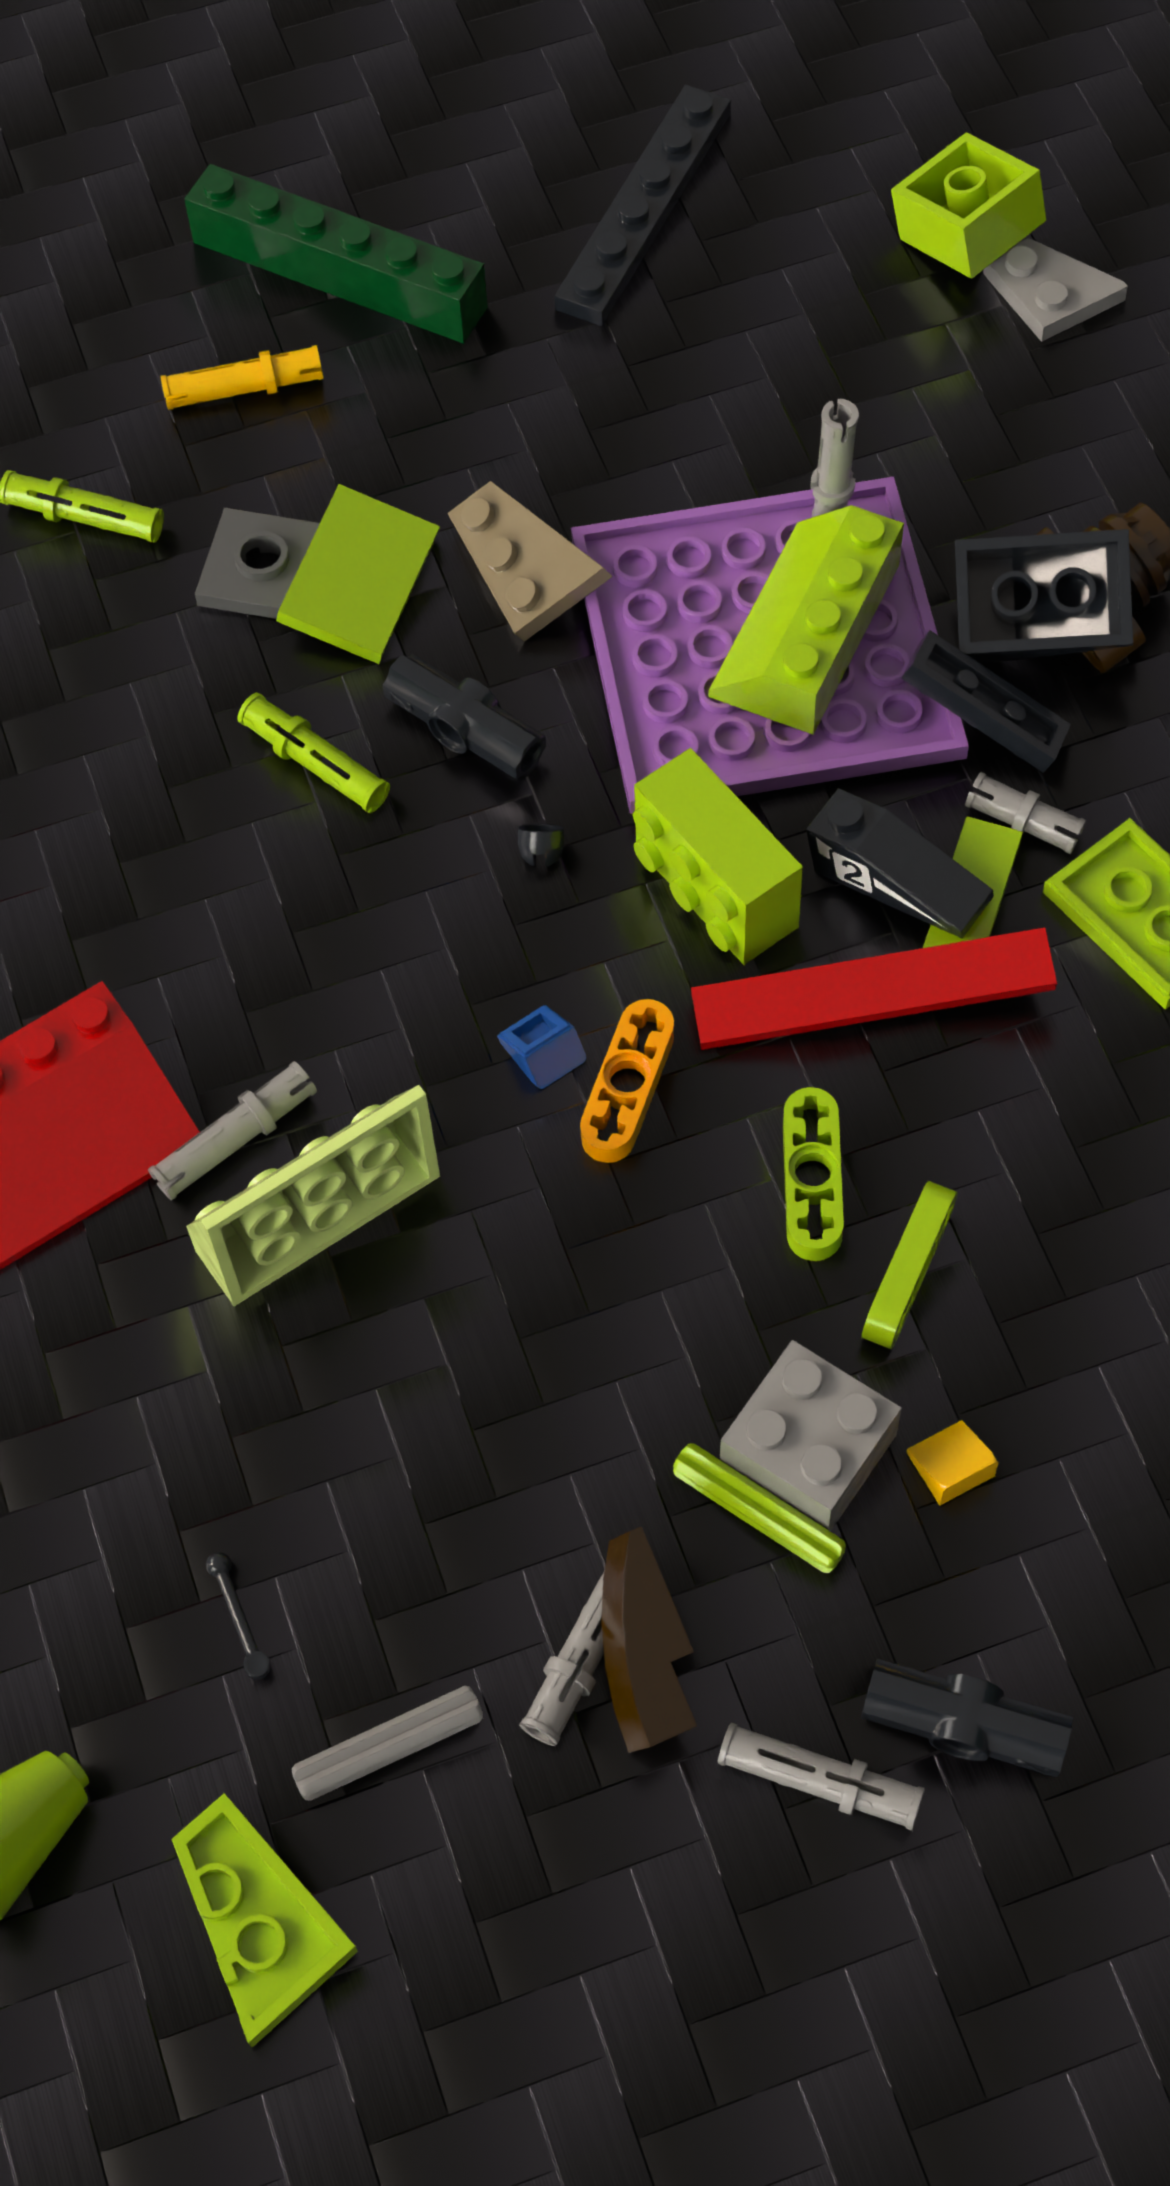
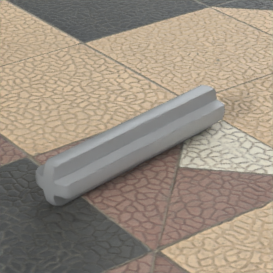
(387, 1743)

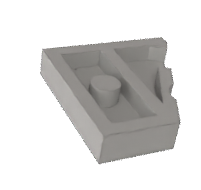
(1052, 288)

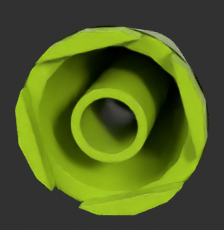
(36, 1810)

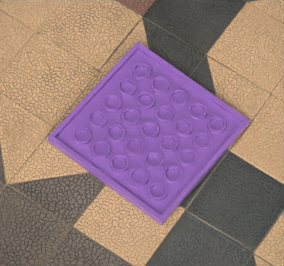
(678, 606)

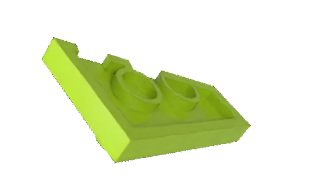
(259, 1917)

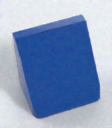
(543, 1046)

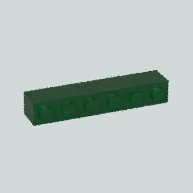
(337, 253)

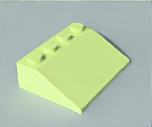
(318, 1196)

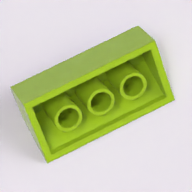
(811, 617)

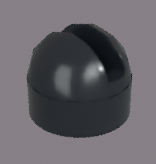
(541, 840)

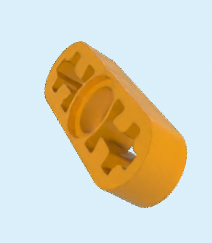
(634, 1104)

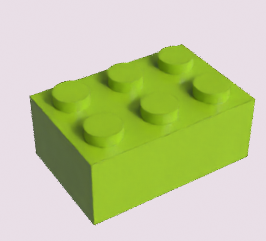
(716, 857)

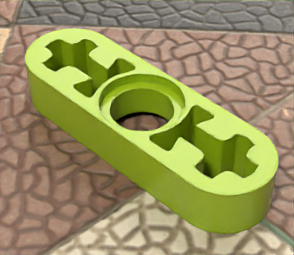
(828, 1194)
(909, 1265)

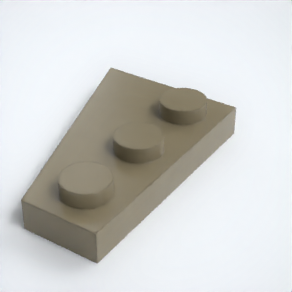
(524, 560)

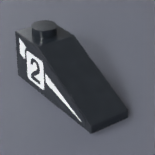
(894, 864)

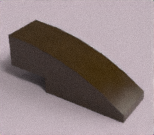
(640, 1643)

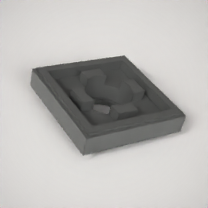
(233, 585)

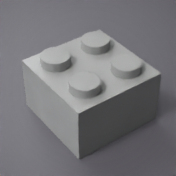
(811, 1434)

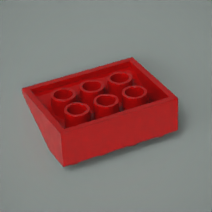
(78, 1118)

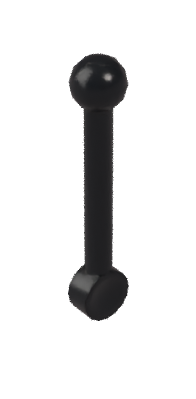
(256, 1662)

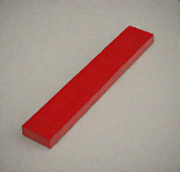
(873, 988)

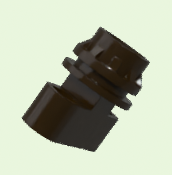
(1148, 569)

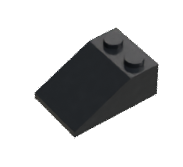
(1043, 594)

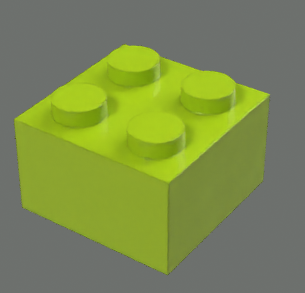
(969, 204)

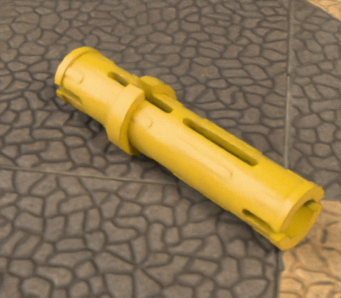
(242, 377)

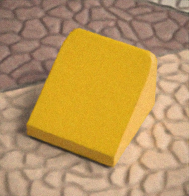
(953, 1461)

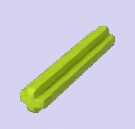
(759, 1508)

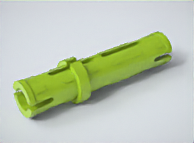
(24, 491)
(266, 718)

